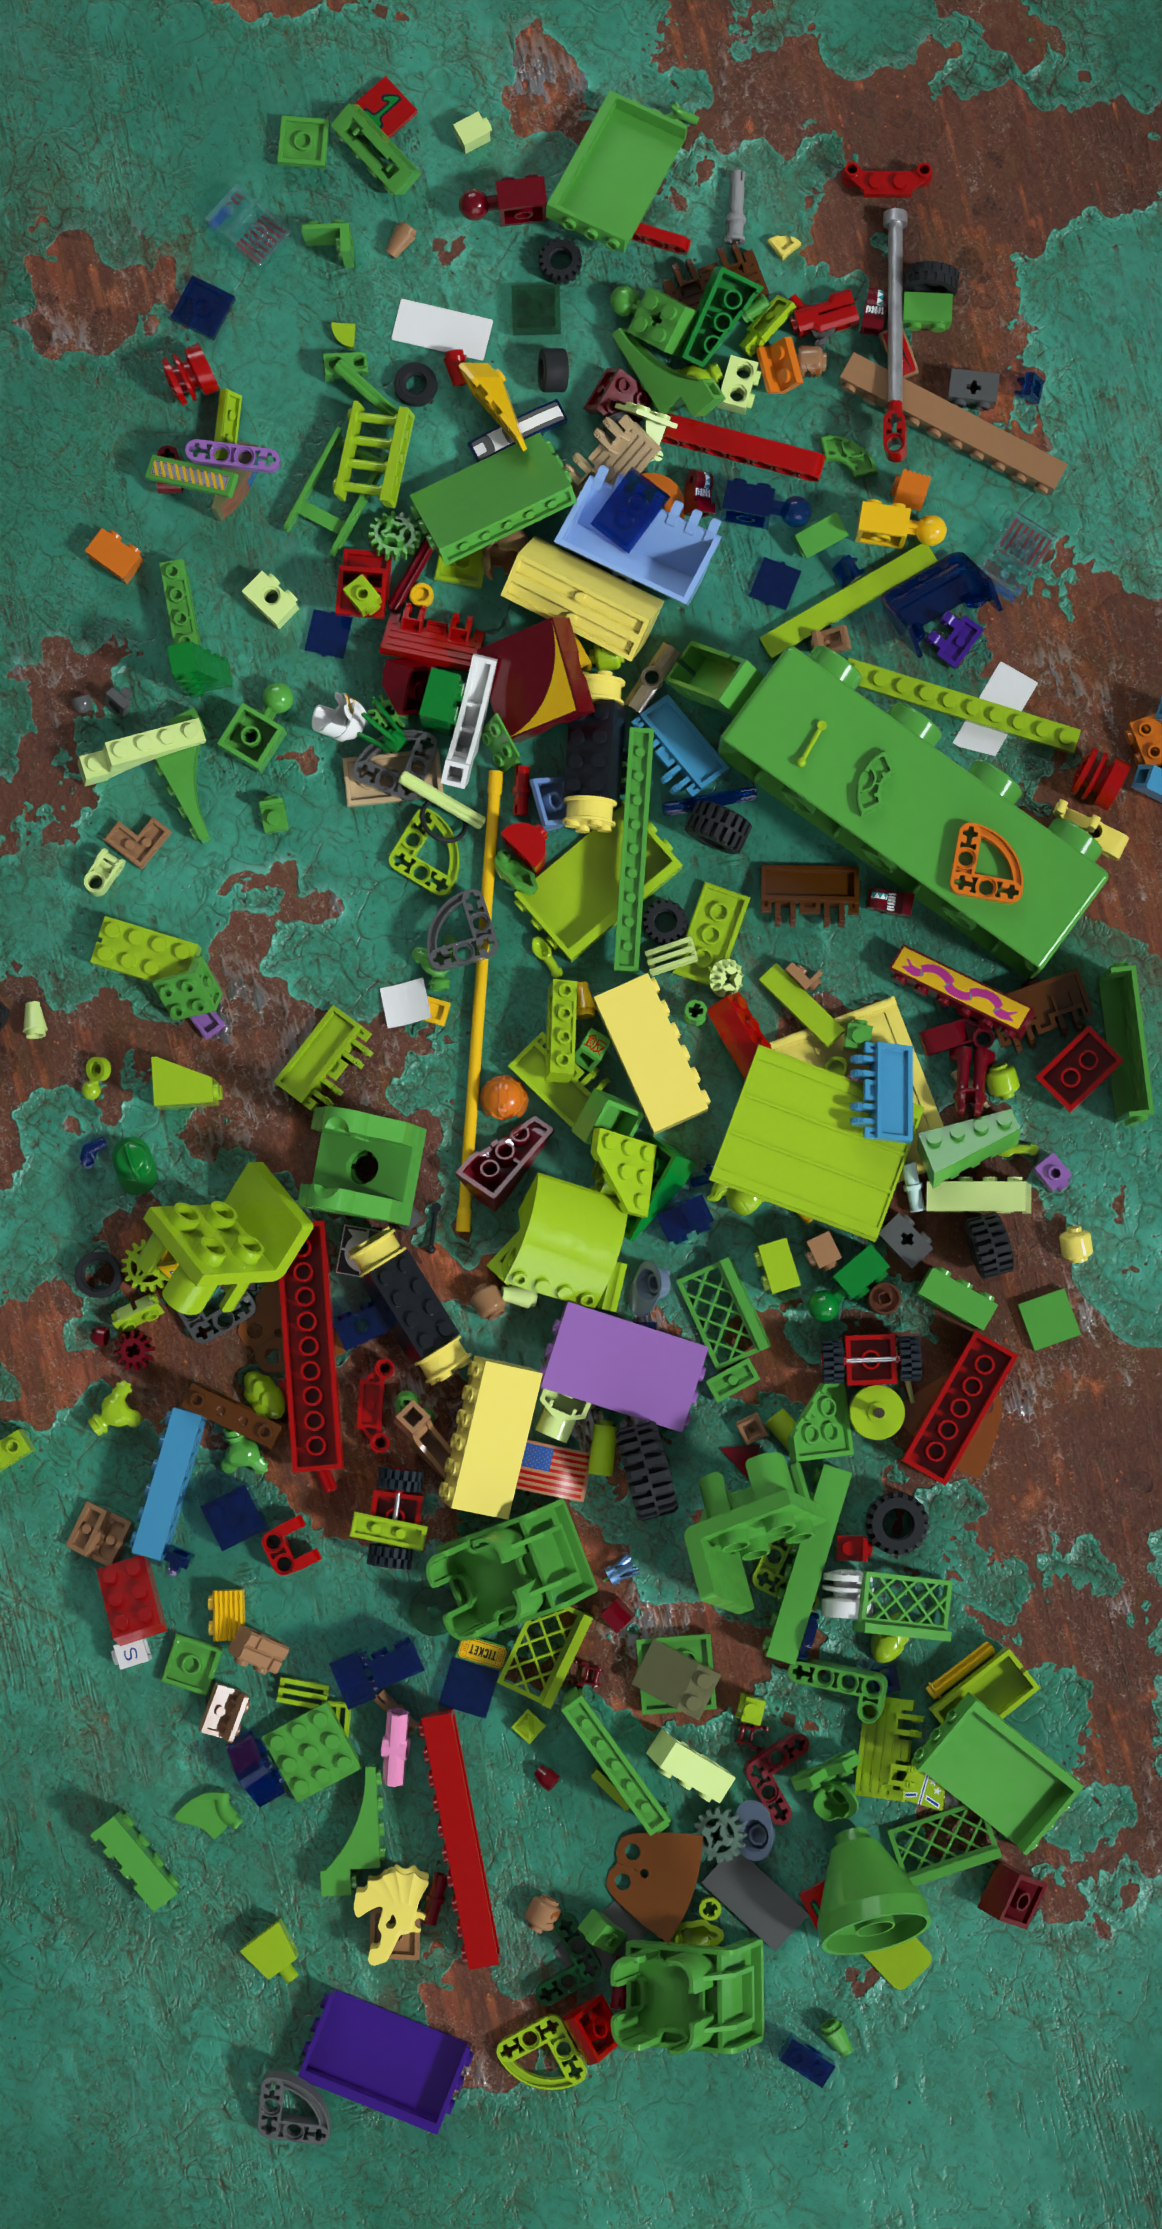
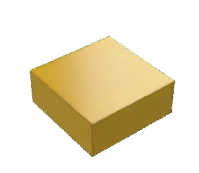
(439, 1011)

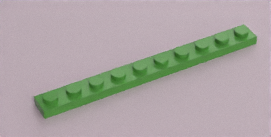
(634, 850)

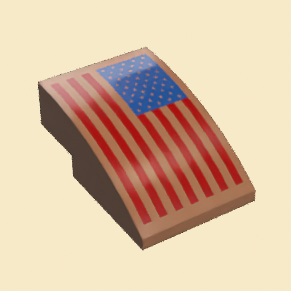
(554, 1471)

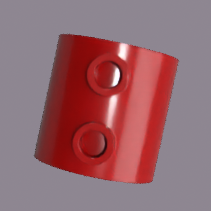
(527, 843)
(591, 2029)

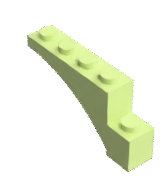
(138, 749)

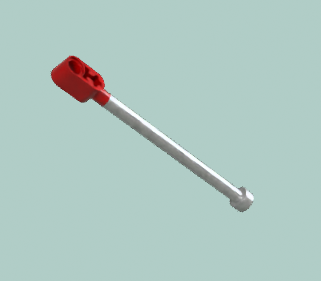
(895, 221)

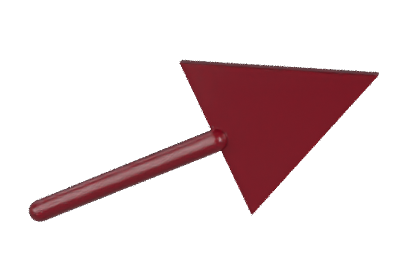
(740, 1455)

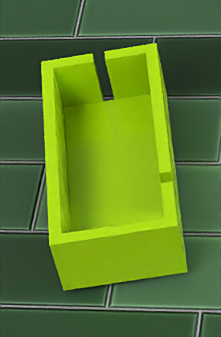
(141, 951)
(994, 1684)

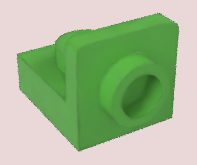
(273, 814)

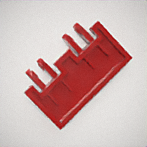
(431, 643)

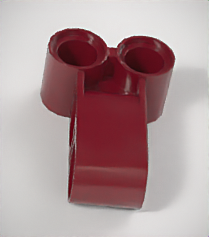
(953, 1035)

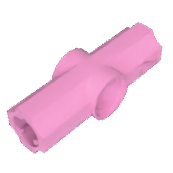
(395, 1747)

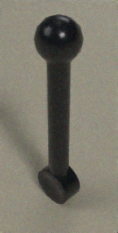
(435, 1208)

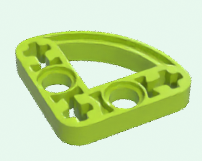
(410, 854)
(552, 2039)

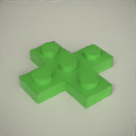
(840, 1764)

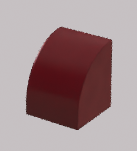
(617, 1614)

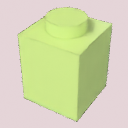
(472, 132)

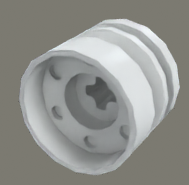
(846, 1594)

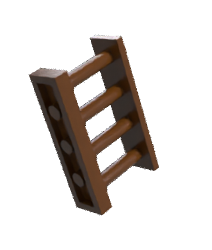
(234, 1415)

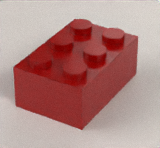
(1079, 1069)
(131, 1600)

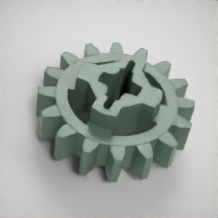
(729, 1838)

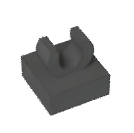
(118, 701)

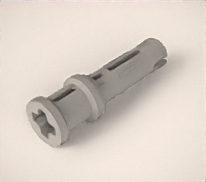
(735, 218)

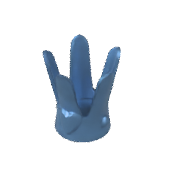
(621, 1570)

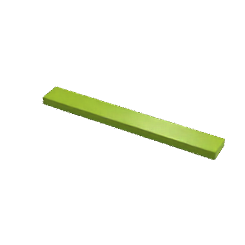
(847, 600)

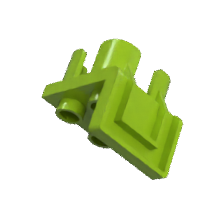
(226, 1242)

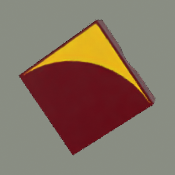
(538, 679)

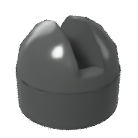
(82, 704)

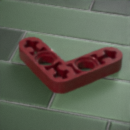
(768, 1769)

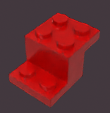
(374, 569)

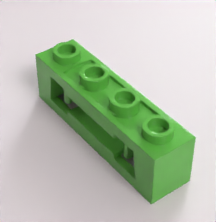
(355, 122)
(180, 602)

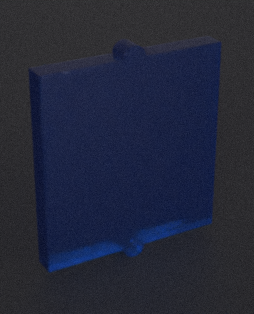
(775, 583)
(328, 634)

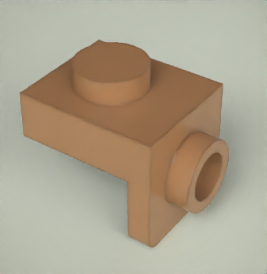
(833, 638)

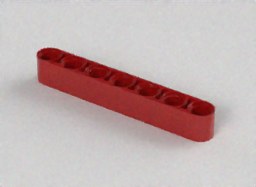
(744, 448)

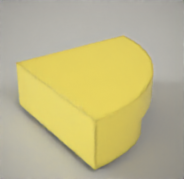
(783, 245)

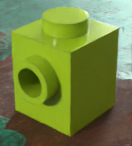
(363, 596)

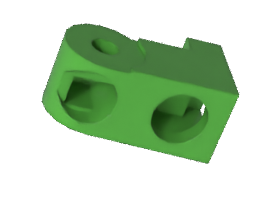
(356, 360)

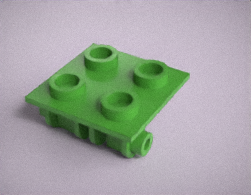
(500, 744)

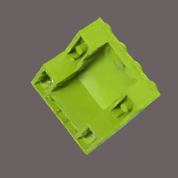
(565, 1241)

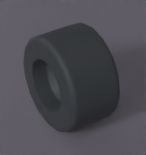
(553, 370)

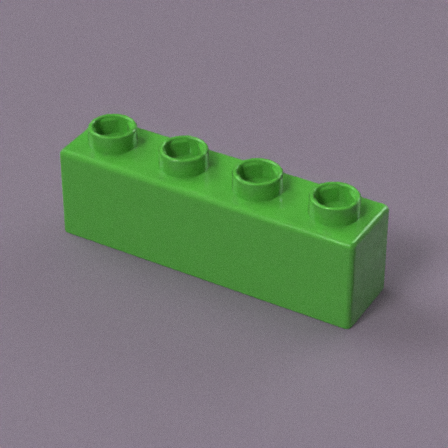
(923, 806)

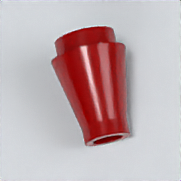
(451, 361)

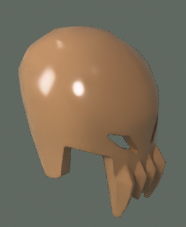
(503, 553)

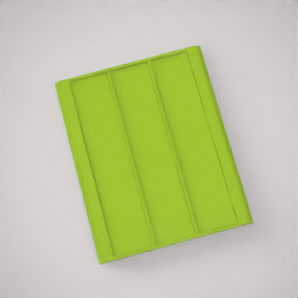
(800, 1152)

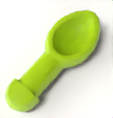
(543, 951)
(1031, 1150)

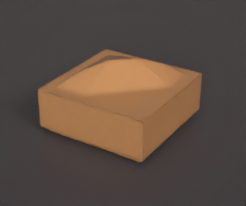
(752, 1428)

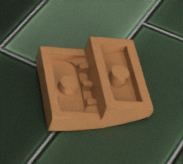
(100, 1534)

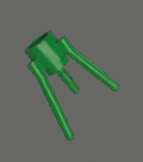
(393, 739)

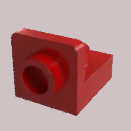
(853, 1548)

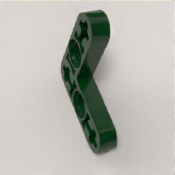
(576, 1969)

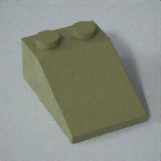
(676, 1679)

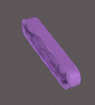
(234, 451)

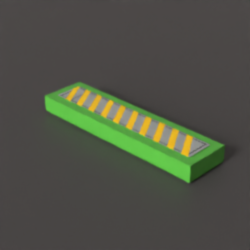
(192, 476)

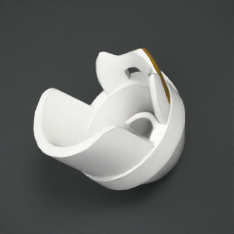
(341, 722)

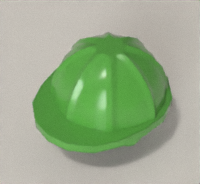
(835, 1801)

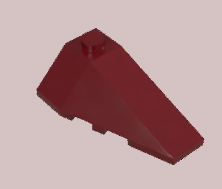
(500, 1167)

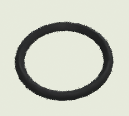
(433, 835)

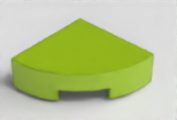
(344, 334)

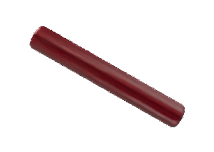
(410, 576)

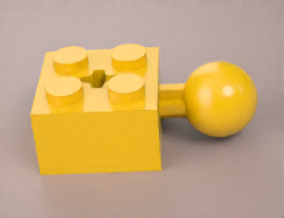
(890, 524)

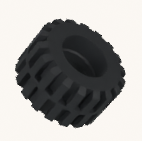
(718, 827)
(989, 1245)
(918, 1528)

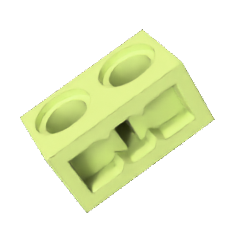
(734, 384)

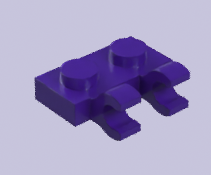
(958, 643)

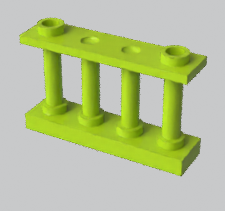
(392, 468)

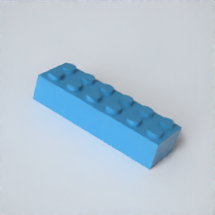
(169, 1483)

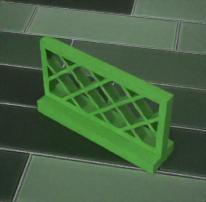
(743, 1304)
(904, 1628)
(952, 1865)

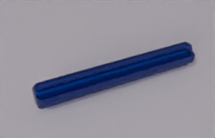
(721, 798)

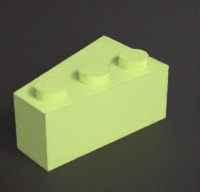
(690, 1767)

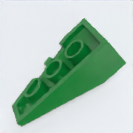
(669, 1176)

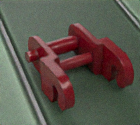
(594, 1683)
(741, 1734)

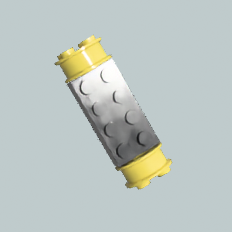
(595, 757)
(409, 1306)

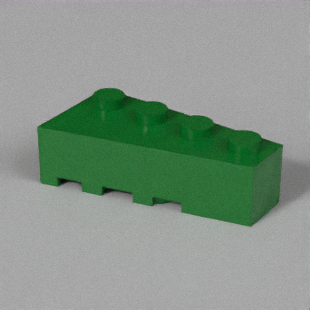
(719, 309)
(197, 669)

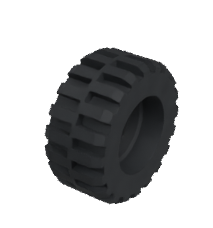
(646, 1470)

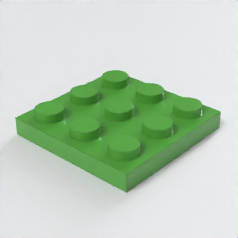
(695, 1646)
(312, 1751)

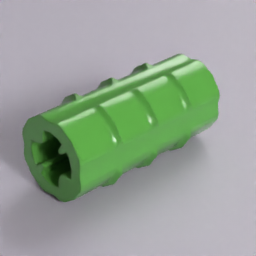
(689, 1007)

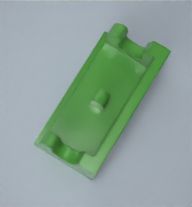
(820, 535)

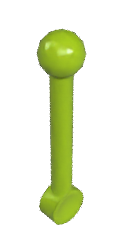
(821, 726)

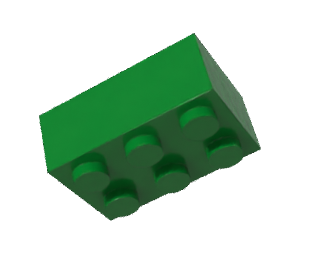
(441, 702)

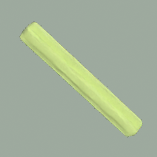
(442, 800)

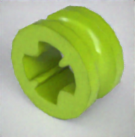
(702, 1905)

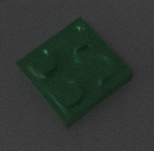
(536, 309)

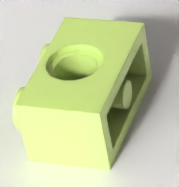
(277, 612)

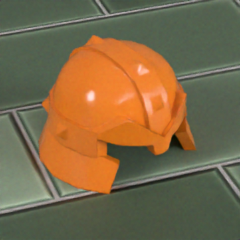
(504, 1097)

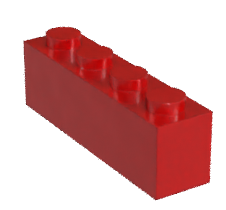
(738, 1030)

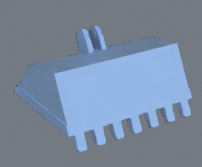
(666, 558)

